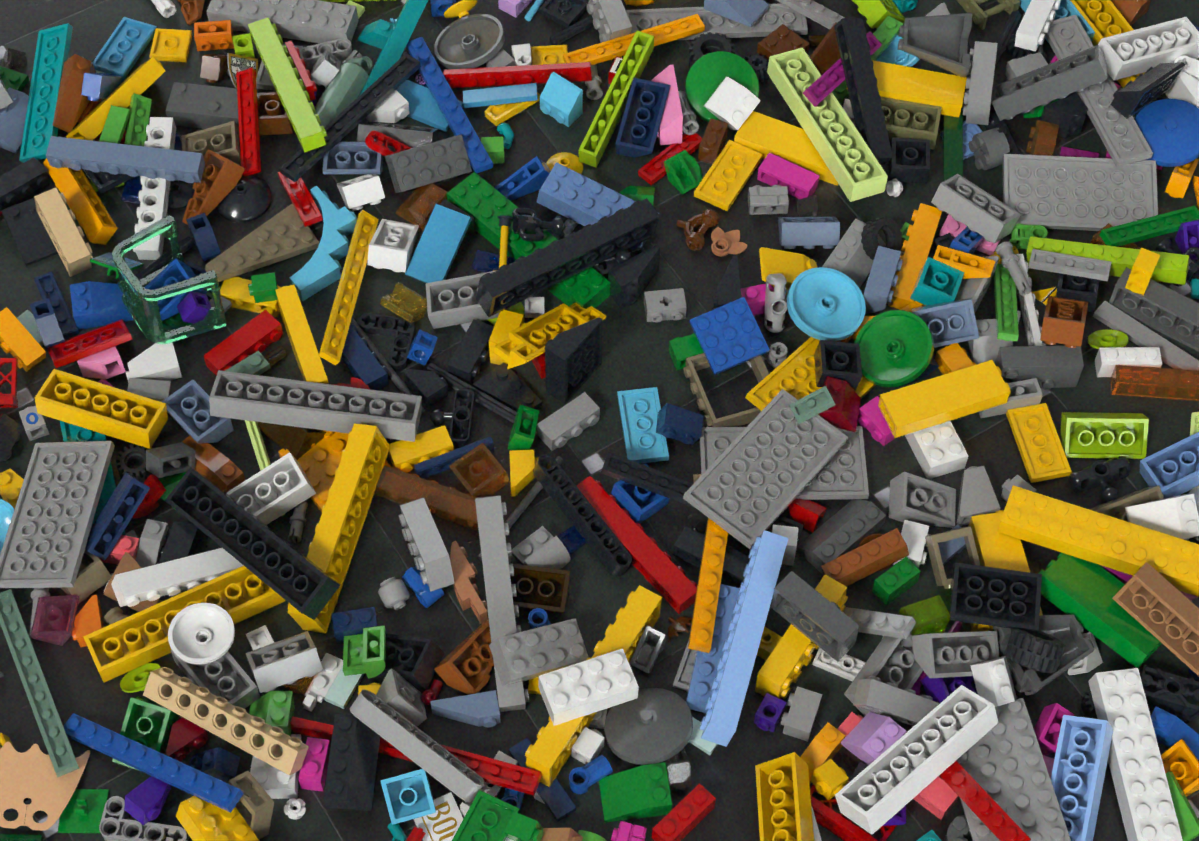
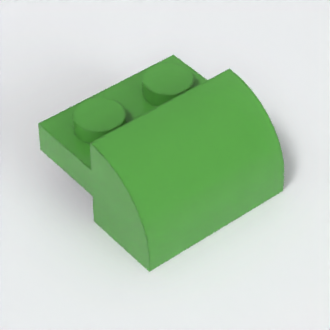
(365, 652)

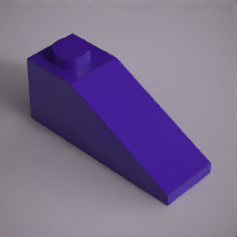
(147, 799)

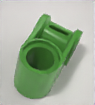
(1025, 233)

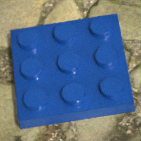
(729, 335)

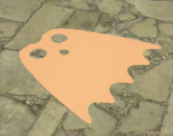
(34, 777)

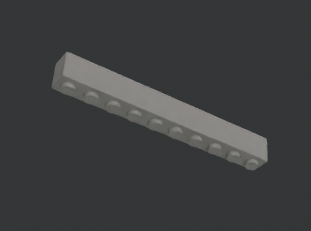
(499, 589)

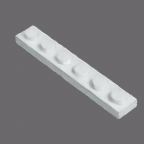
(1028, 311)

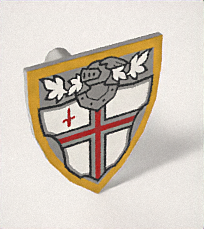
(239, 63)

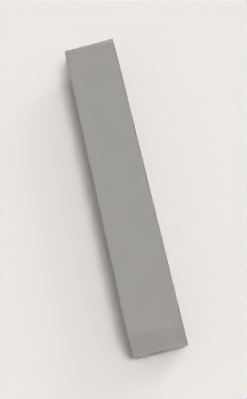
(417, 746)

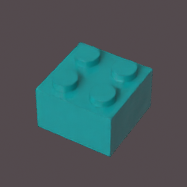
(936, 283)

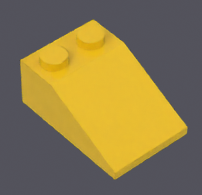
(784, 262)

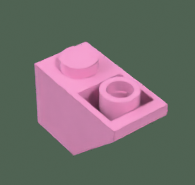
(102, 364)

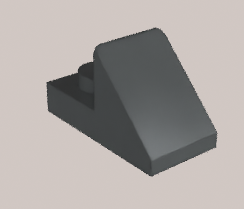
(648, 649)

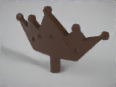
(678, 626)

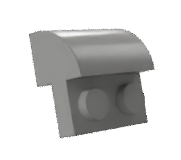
(541, 550)

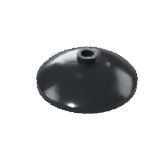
(246, 204)

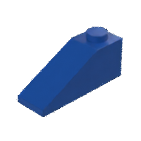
(100, 85)
(525, 180)
(967, 241)
(1171, 729)

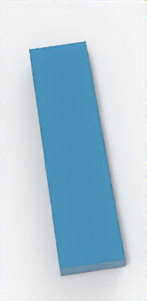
(500, 95)

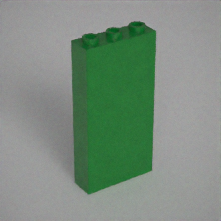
(1087, 593)

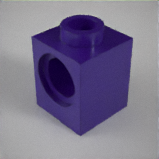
(769, 704)

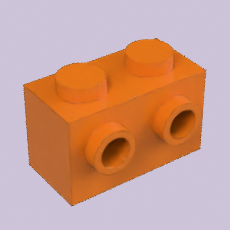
(213, 35)

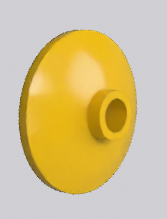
(460, 9)
(570, 160)

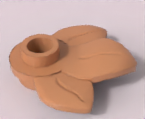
(728, 241)

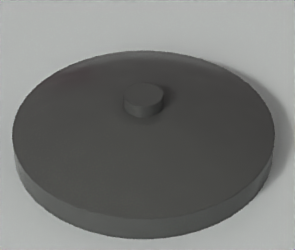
(469, 41)
(649, 727)

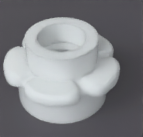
(894, 188)
(299, 812)

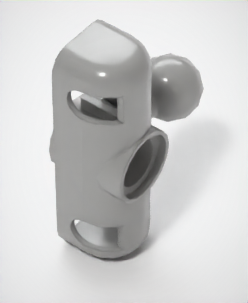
(775, 313)

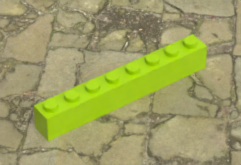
(615, 99)
(1169, 269)

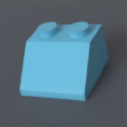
(561, 100)
(408, 796)

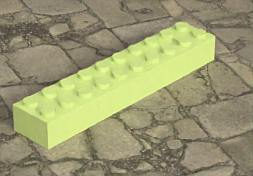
(827, 127)

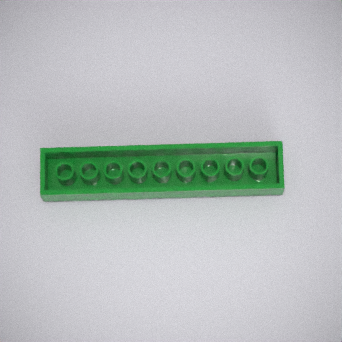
(486, 204)

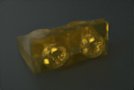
(405, 303)

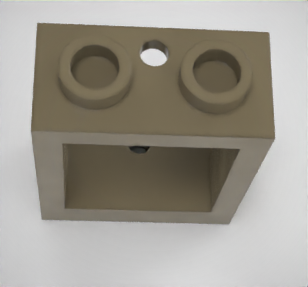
(935, 556)
(254, 805)

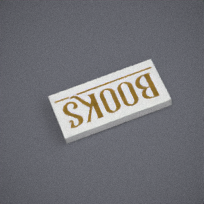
(443, 823)

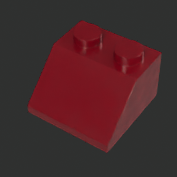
(847, 401)

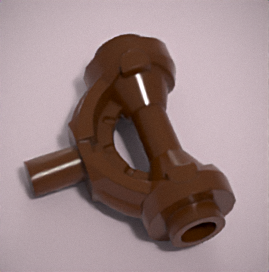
(707, 220)

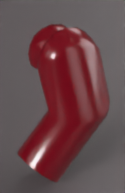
(432, 693)

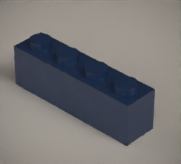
(362, 361)
(116, 516)

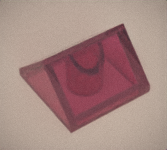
(54, 618)

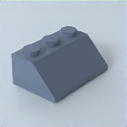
(13, 121)
(352, 159)
(808, 232)
(881, 279)
(192, 411)

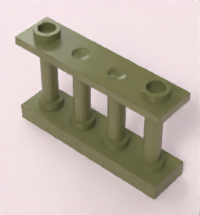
(980, 17)

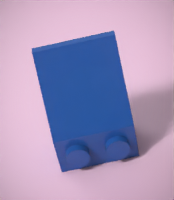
(173, 273)
(97, 304)

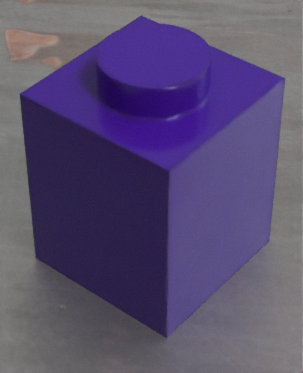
(194, 307)

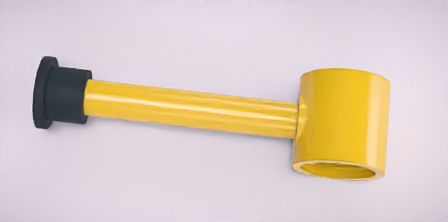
(504, 223)

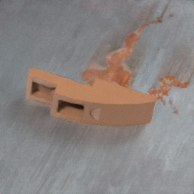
(465, 581)

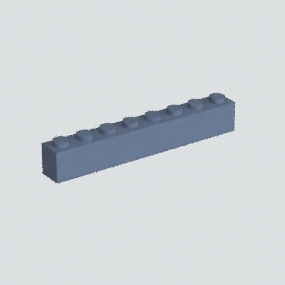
(125, 159)

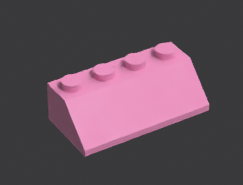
(672, 119)

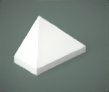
(1089, 662)

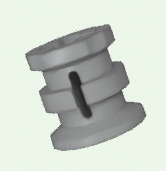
(775, 354)

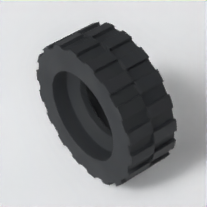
(870, 235)

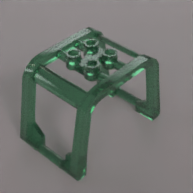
(143, 301)

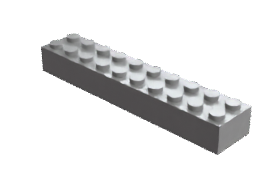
(314, 405)

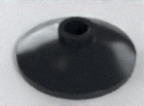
(180, 194)

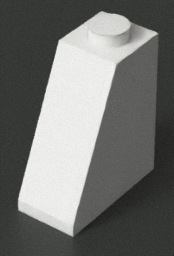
(155, 363)

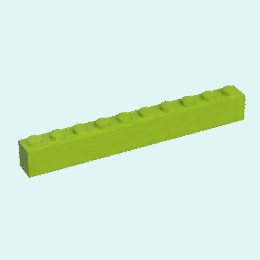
(287, 84)

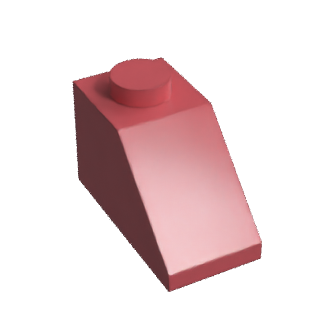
(124, 544)

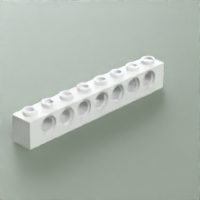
(166, 130)

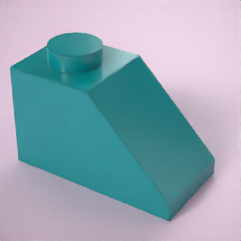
(376, 33)

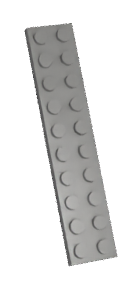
(770, 20)
(1120, 135)

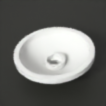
(200, 622)

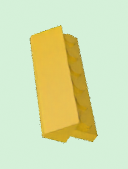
(530, 339)

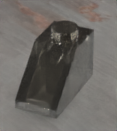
(679, 771)

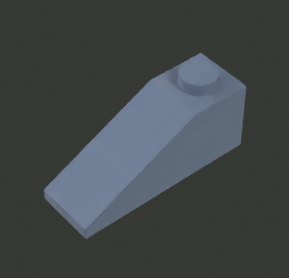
(473, 709)

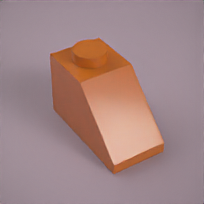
(88, 620)

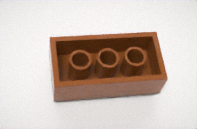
(1064, 321)

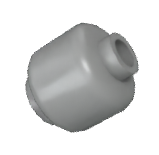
(393, 593)

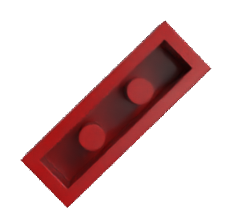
(685, 815)

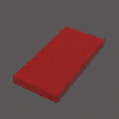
(89, 343)

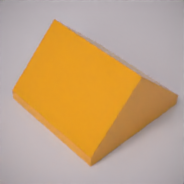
(1184, 766)

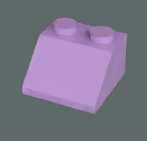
(872, 737)

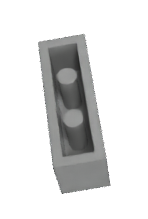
(1022, 394)
(568, 421)

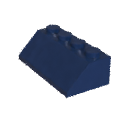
(641, 118)

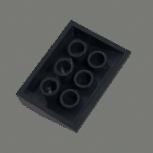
(573, 358)
(995, 597)

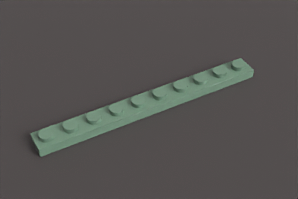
(36, 686)

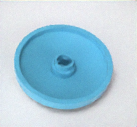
(826, 304)

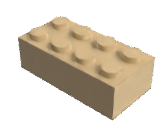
(63, 231)

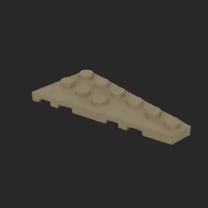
(269, 243)

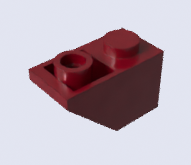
(185, 738)

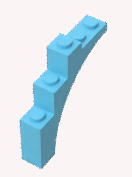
(324, 265)

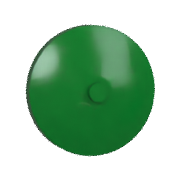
(710, 72)
(894, 348)

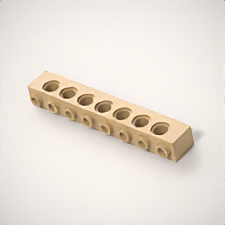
(214, 720)

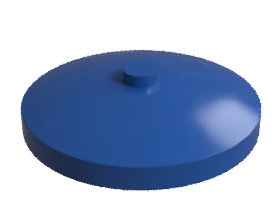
(1170, 131)

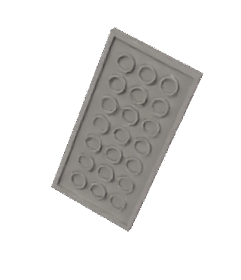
(1078, 191)
(764, 470)
(839, 479)
(54, 514)
(1015, 775)

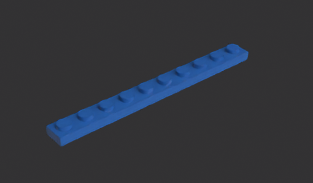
(449, 105)
(153, 763)

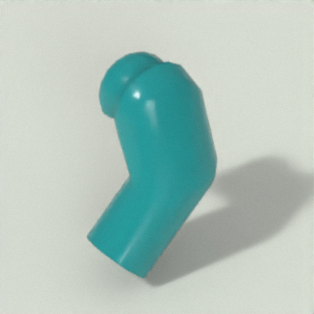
(508, 133)
(397, 832)

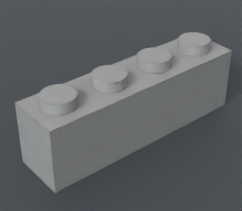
(891, 701)

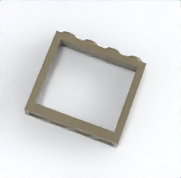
(700, 362)

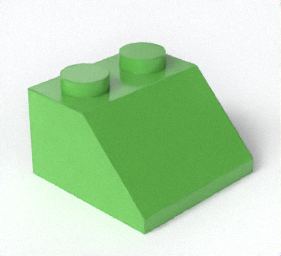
(275, 709)

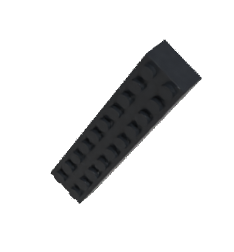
(566, 257)
(253, 543)

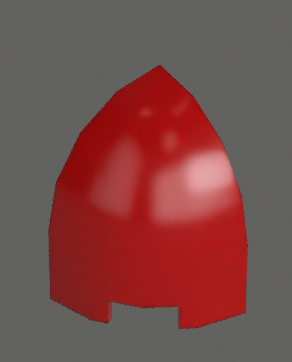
(806, 513)

